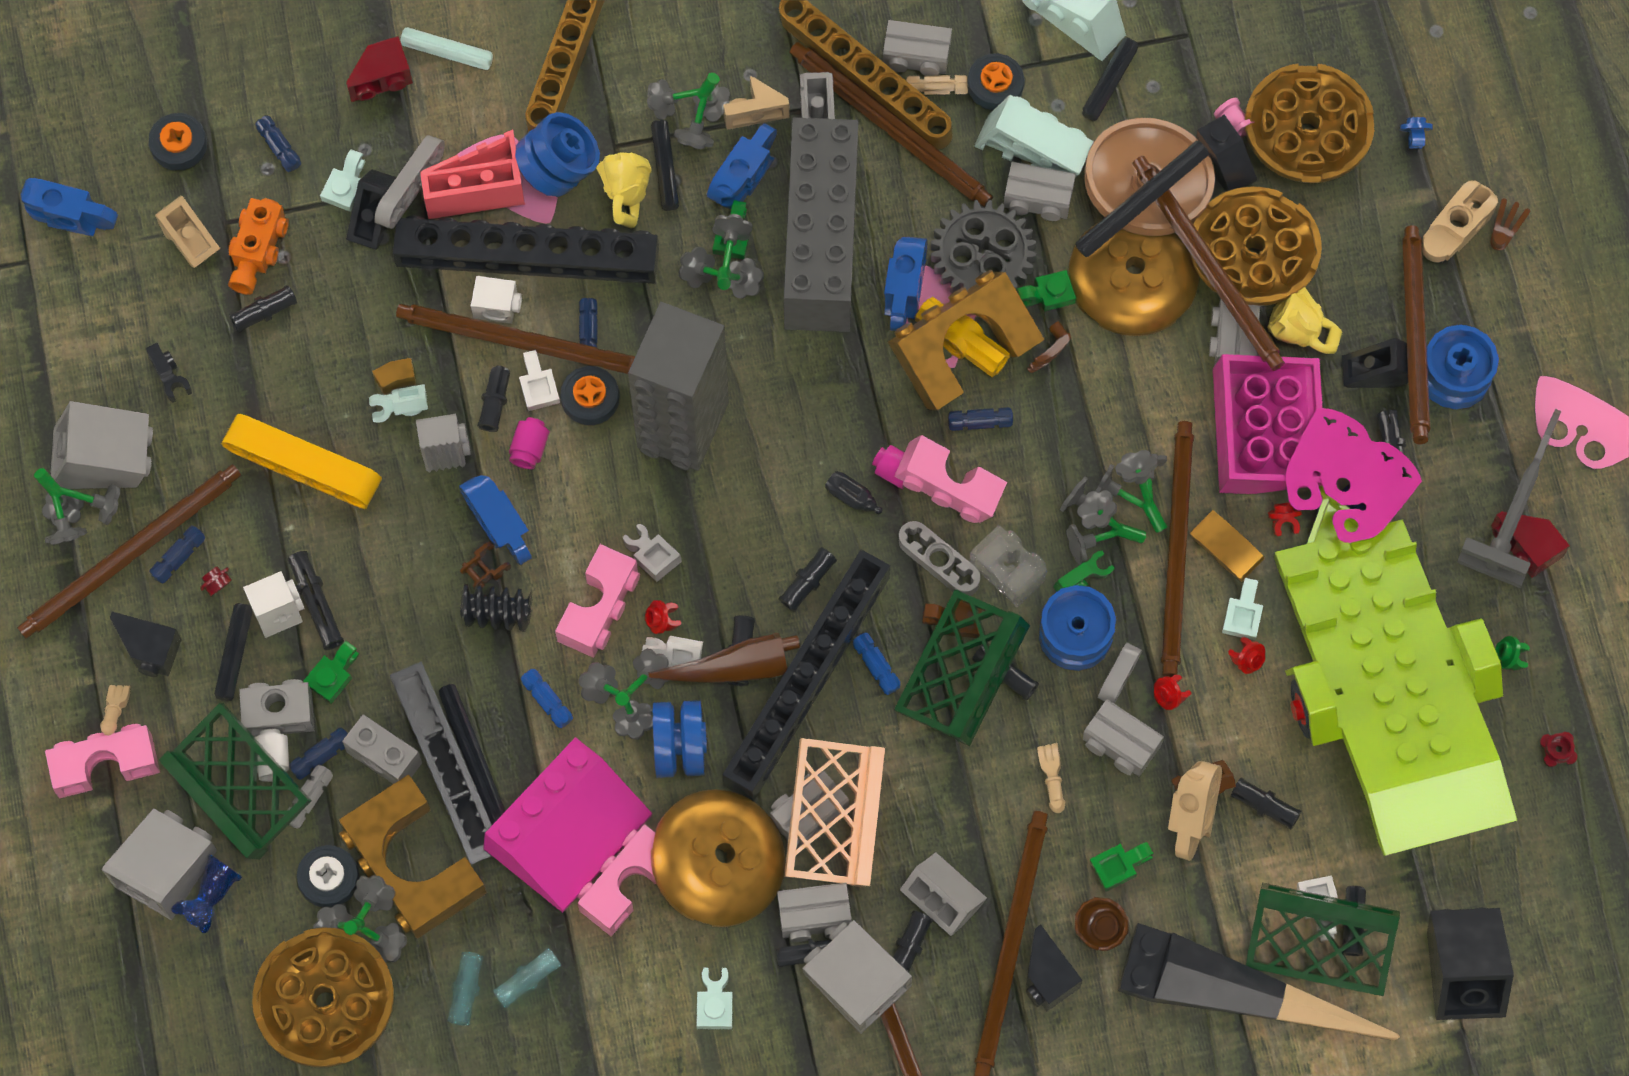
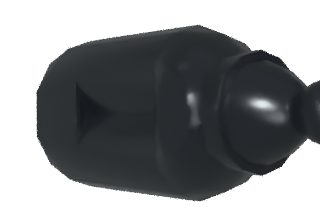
(851, 492)

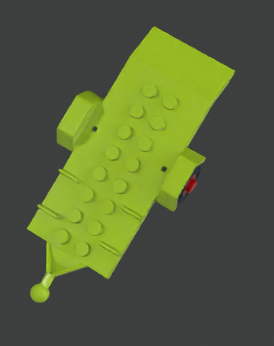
(1402, 704)

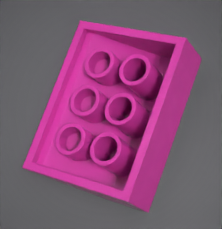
(1261, 419)
(566, 825)

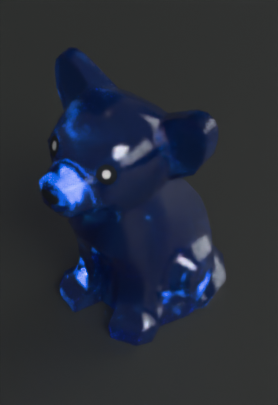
(212, 889)

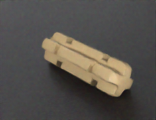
(939, 84)

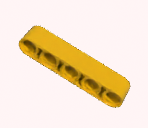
(301, 461)

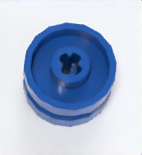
(557, 154)
(1460, 366)
(1083, 609)
(681, 738)

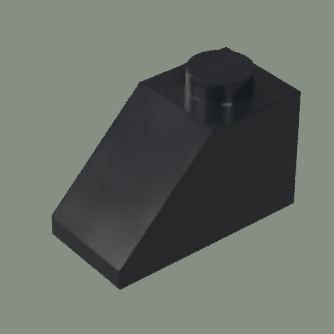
(1227, 154)
(368, 195)
(1377, 366)
(148, 643)
(1049, 972)

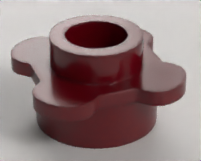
(215, 580)
(1562, 740)

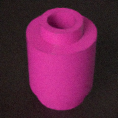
(528, 443)
(887, 464)

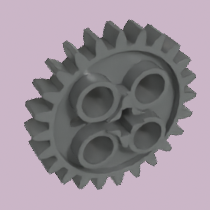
(994, 227)

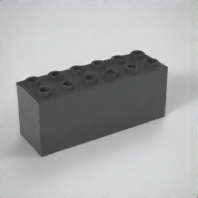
(821, 224)
(679, 386)

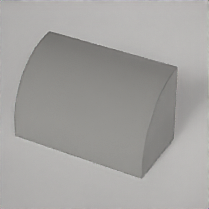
(943, 893)

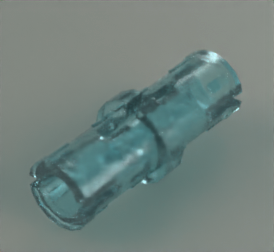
(526, 978)
(465, 988)

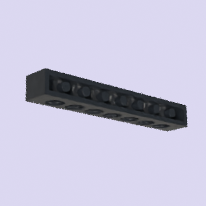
(540, 261)
(806, 675)

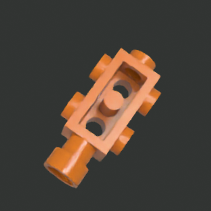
(264, 234)

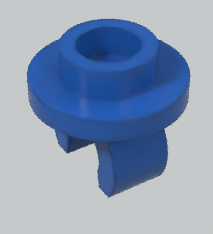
(1416, 128)

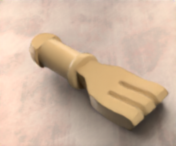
(116, 700)
(1050, 765)

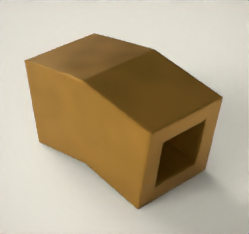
(395, 375)

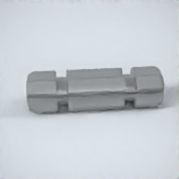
(313, 789)

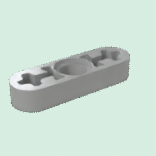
(915, 549)

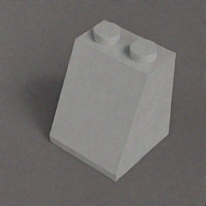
(100, 447)
(160, 861)
(856, 975)

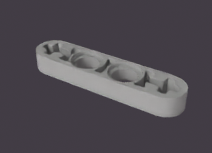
(408, 182)

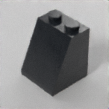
(1469, 963)

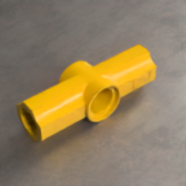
(968, 340)

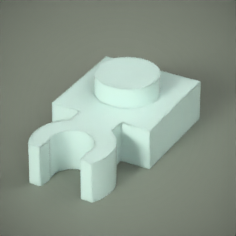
(714, 1006)

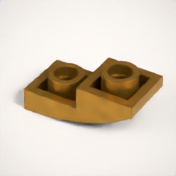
(1227, 545)

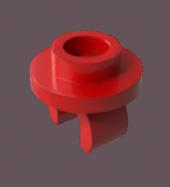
(1284, 513)
(657, 617)
(1250, 658)
(1168, 692)

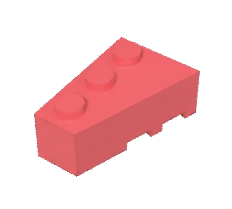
(474, 181)

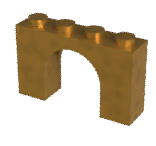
(921, 345)
(421, 903)

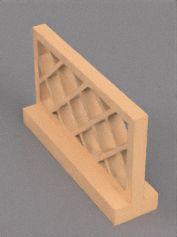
(864, 809)

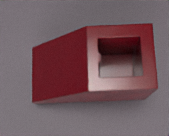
(379, 70)
(1534, 541)

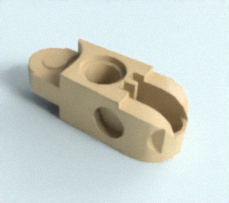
(1443, 237)
(1194, 807)

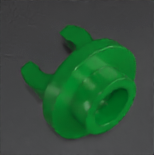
(1508, 653)

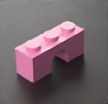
(925, 471)
(588, 627)
(72, 762)
(603, 900)

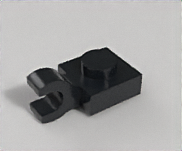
(164, 366)

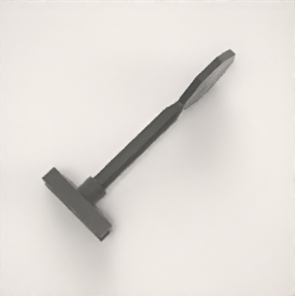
(1495, 559)

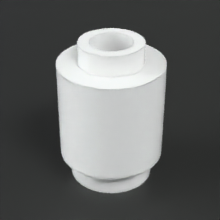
(277, 746)

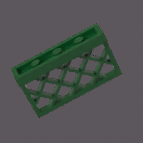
(988, 673)
(221, 807)
(1328, 909)

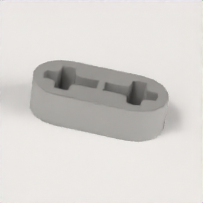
(1120, 673)

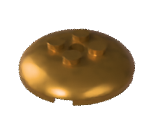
(1314, 97)
(1266, 222)
(1130, 301)
(693, 876)
(317, 964)

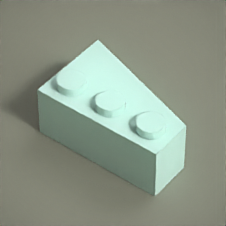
(1088, 22)
(1034, 137)

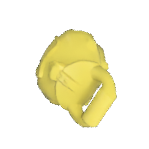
(625, 182)
(1301, 322)

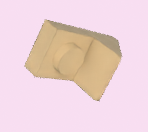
(763, 107)
(186, 231)

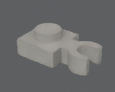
(652, 555)

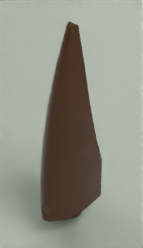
(745, 661)

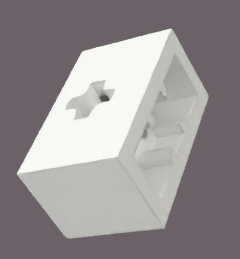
(275, 603)

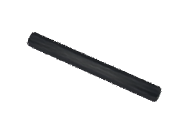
(1142, 198)
(472, 752)

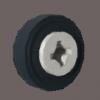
(327, 889)

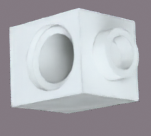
(495, 299)

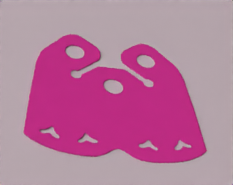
(1359, 461)

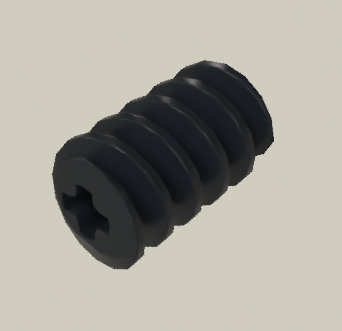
(495, 608)

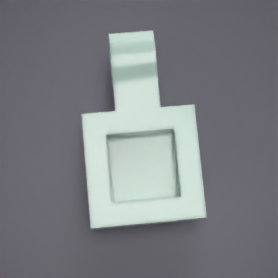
(342, 185)
(403, 401)
(1243, 615)

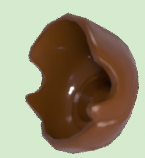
(1101, 923)

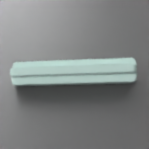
(446, 48)

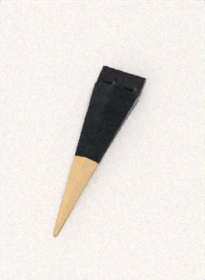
(1184, 973)

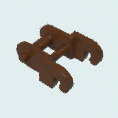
(495, 574)

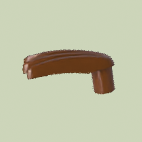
(1502, 235)
(1062, 340)

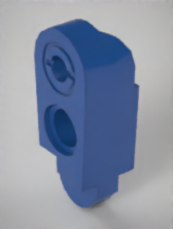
(743, 168)
(65, 207)
(905, 280)
(496, 516)

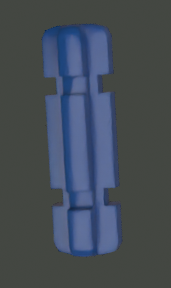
(876, 663)
(546, 698)

